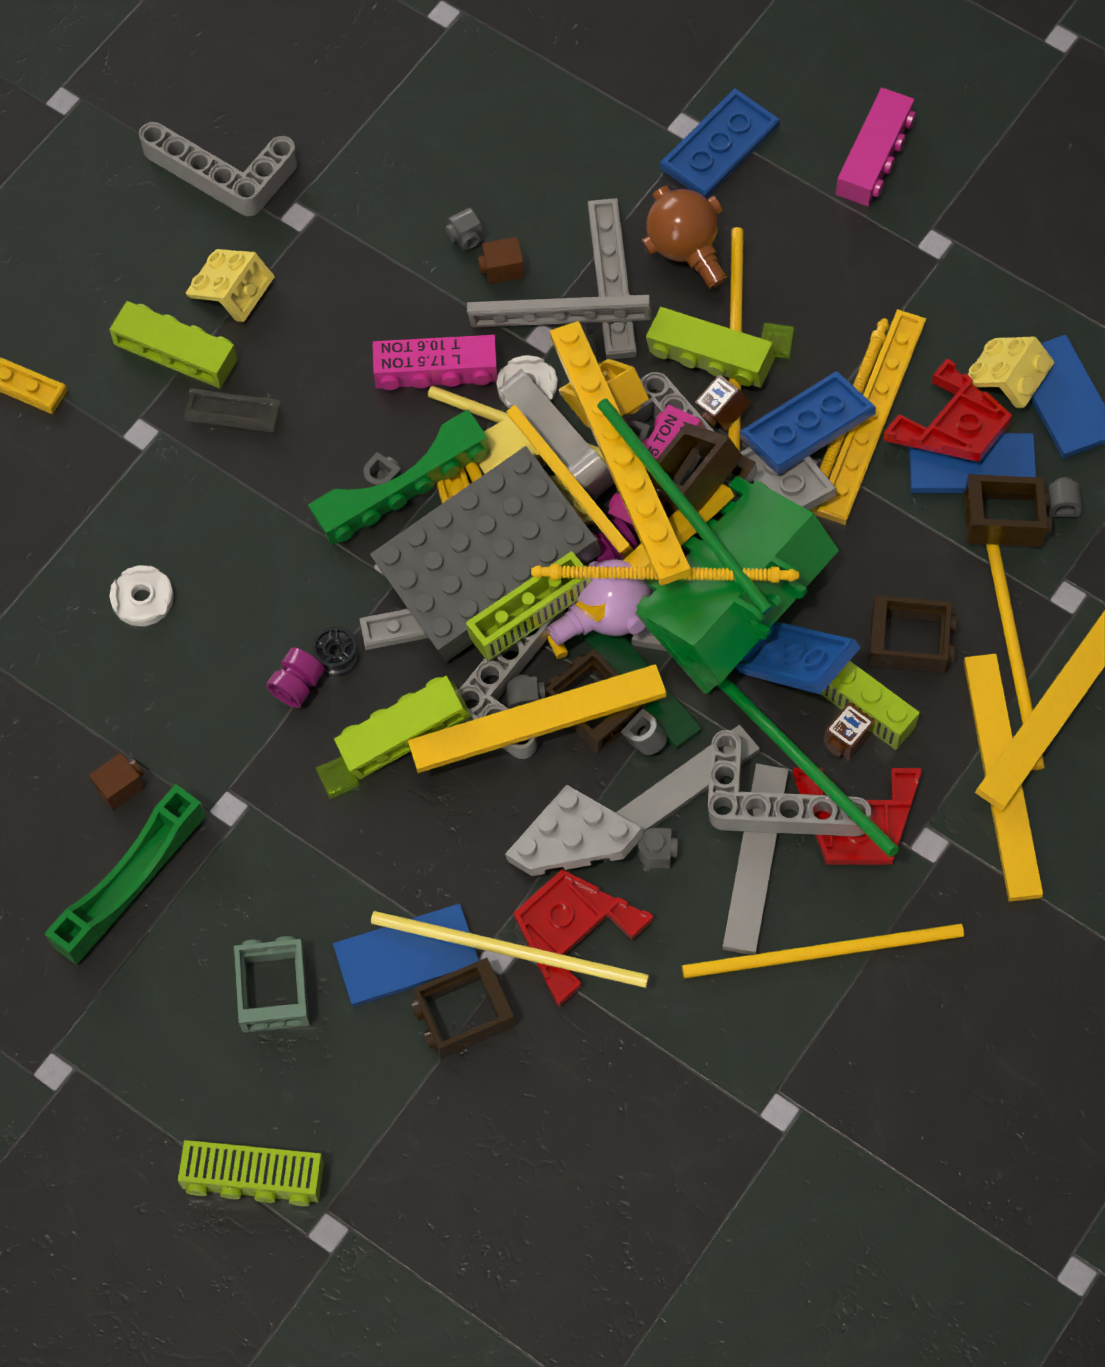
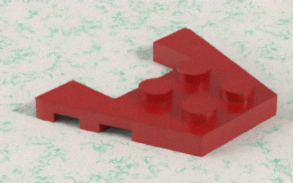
(965, 425)
(886, 814)
(564, 915)

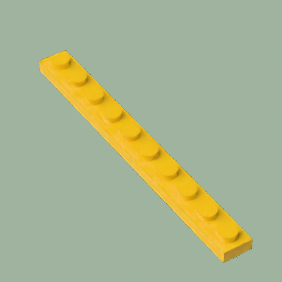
(625, 467)

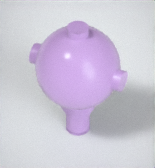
(621, 602)

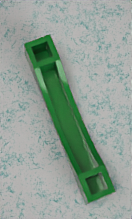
(346, 511)
(92, 915)

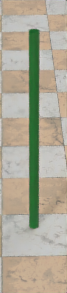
(684, 506)
(809, 768)

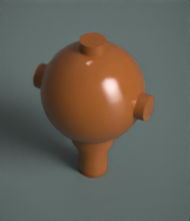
(684, 229)

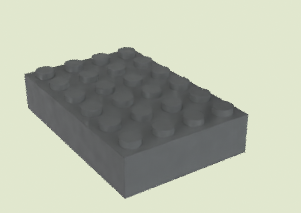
(481, 548)

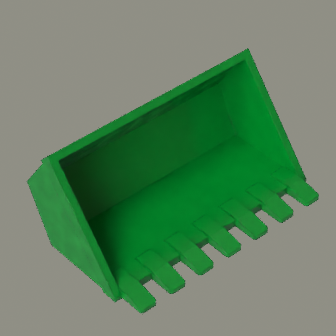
(714, 622)

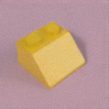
(623, 384)

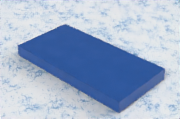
(720, 143)
(1069, 402)
(807, 422)
(943, 473)
(798, 657)
(397, 961)

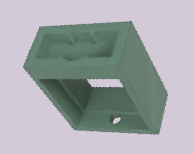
(275, 1016)

